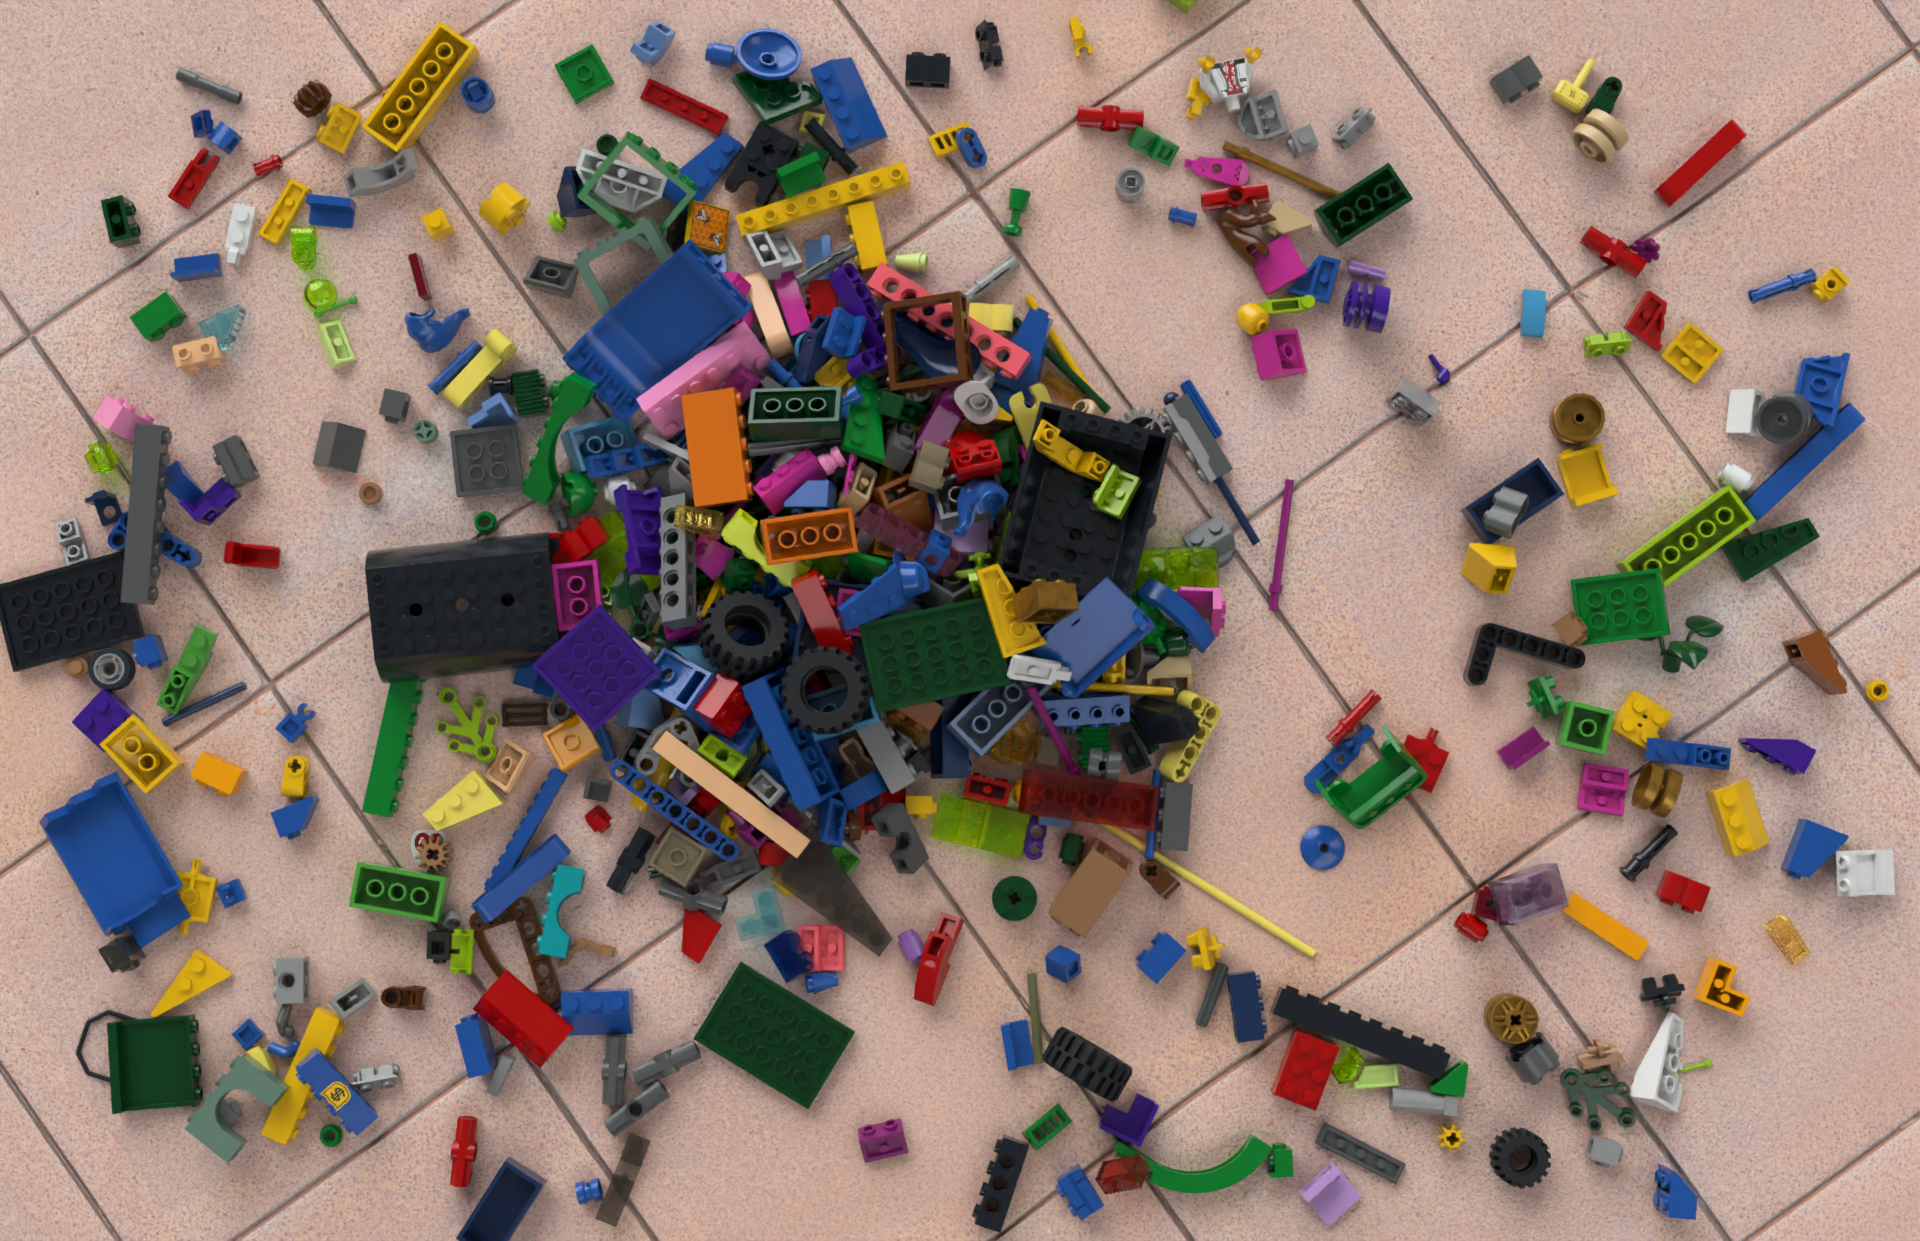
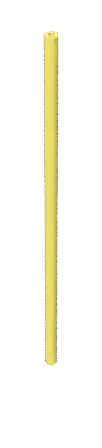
(1218, 894)

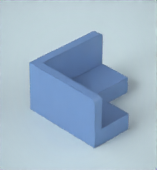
(495, 412)

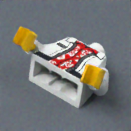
(1228, 79)

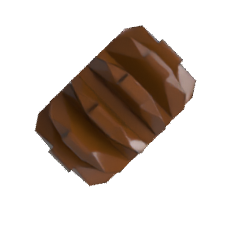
(312, 98)

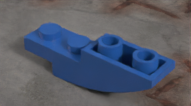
(1688, 754)

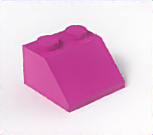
(1278, 354)

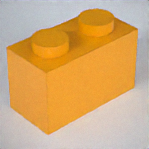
(219, 774)

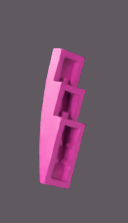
(792, 303)

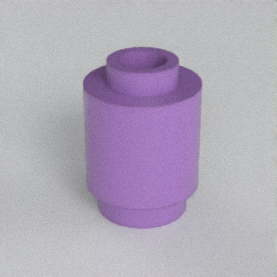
(911, 945)

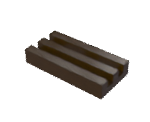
(544, 714)

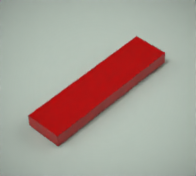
(684, 107)

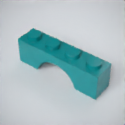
(554, 940)

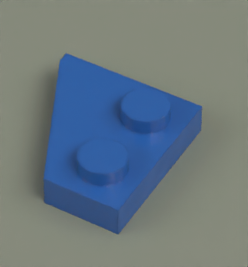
(1318, 280)

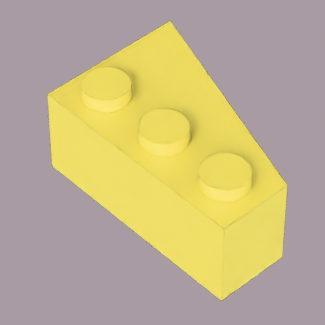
(466, 800)

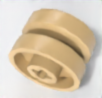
(1599, 137)

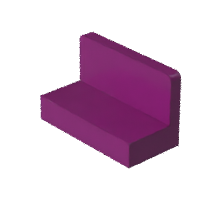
(1522, 748)

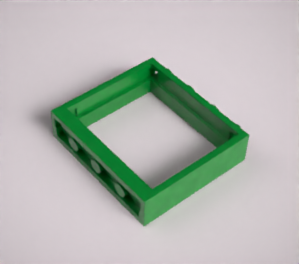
(653, 157)

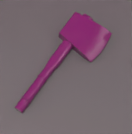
(711, 554)

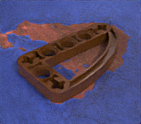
(527, 940)

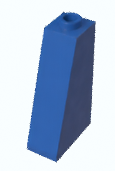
(1033, 338)

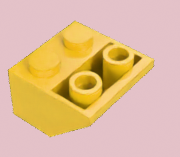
(1490, 566)

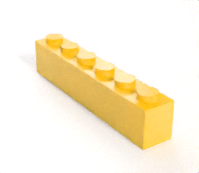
(292, 1107)

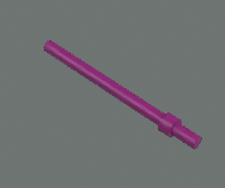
(1275, 587)
(1072, 768)

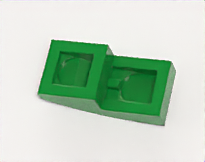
(1153, 145)

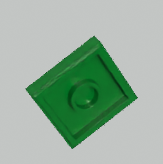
(584, 74)

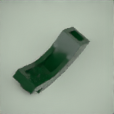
(1008, 443)

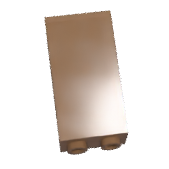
(1090, 888)

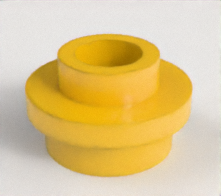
(1883, 691)

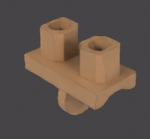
(1600, 1055)

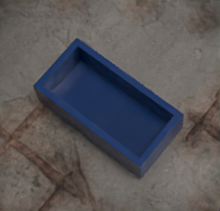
(1531, 480)
(947, 754)
(503, 1204)

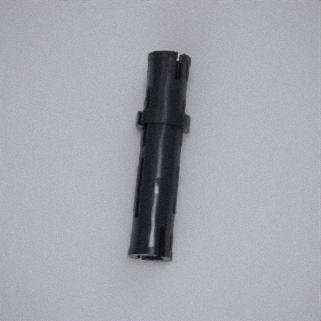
(827, 142)

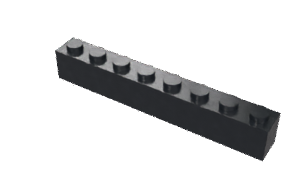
(1359, 1032)

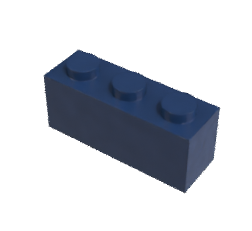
(1246, 1006)

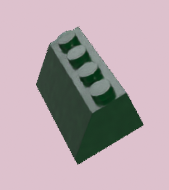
(795, 413)

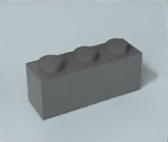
(1174, 816)

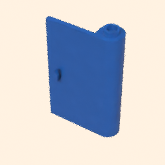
(1104, 633)

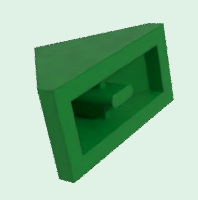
(1452, 1082)

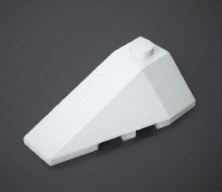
(1657, 1075)

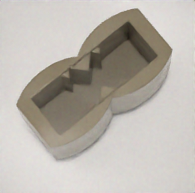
(929, 467)

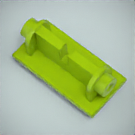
(1616, 343)
(463, 940)

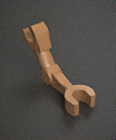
(583, 943)

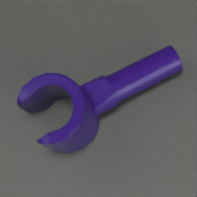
(1443, 374)

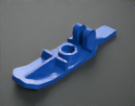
(1329, 768)

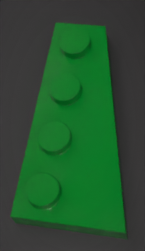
(863, 424)

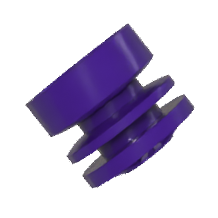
(1365, 306)

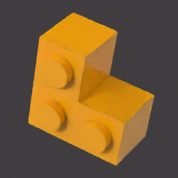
(1715, 988)

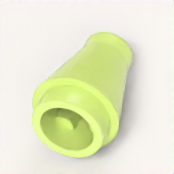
(912, 262)

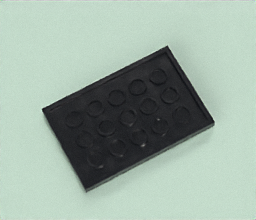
(67, 612)

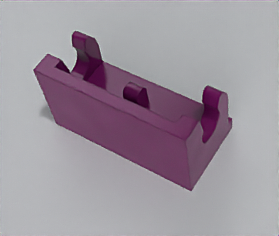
(744, 381)

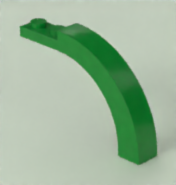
(1208, 1180)

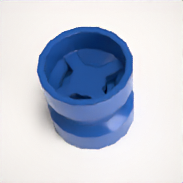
(589, 1191)

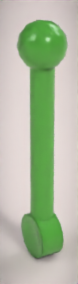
(353, 300)

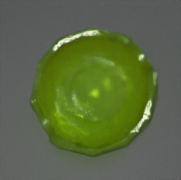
(320, 295)

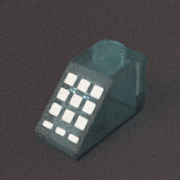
(224, 325)

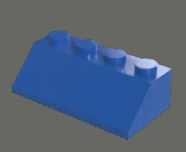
(848, 103)

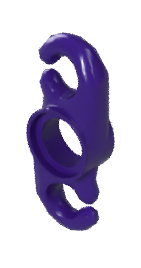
(1029, 841)

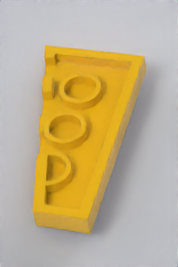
(998, 594)

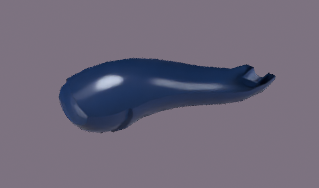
(933, 355)

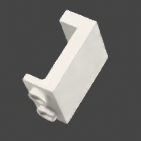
(1865, 872)

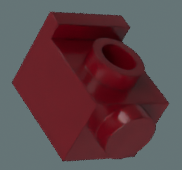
(1479, 908)

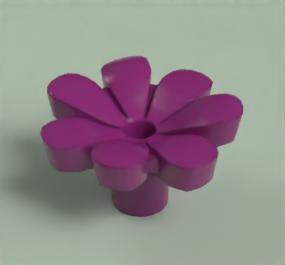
(1646, 249)

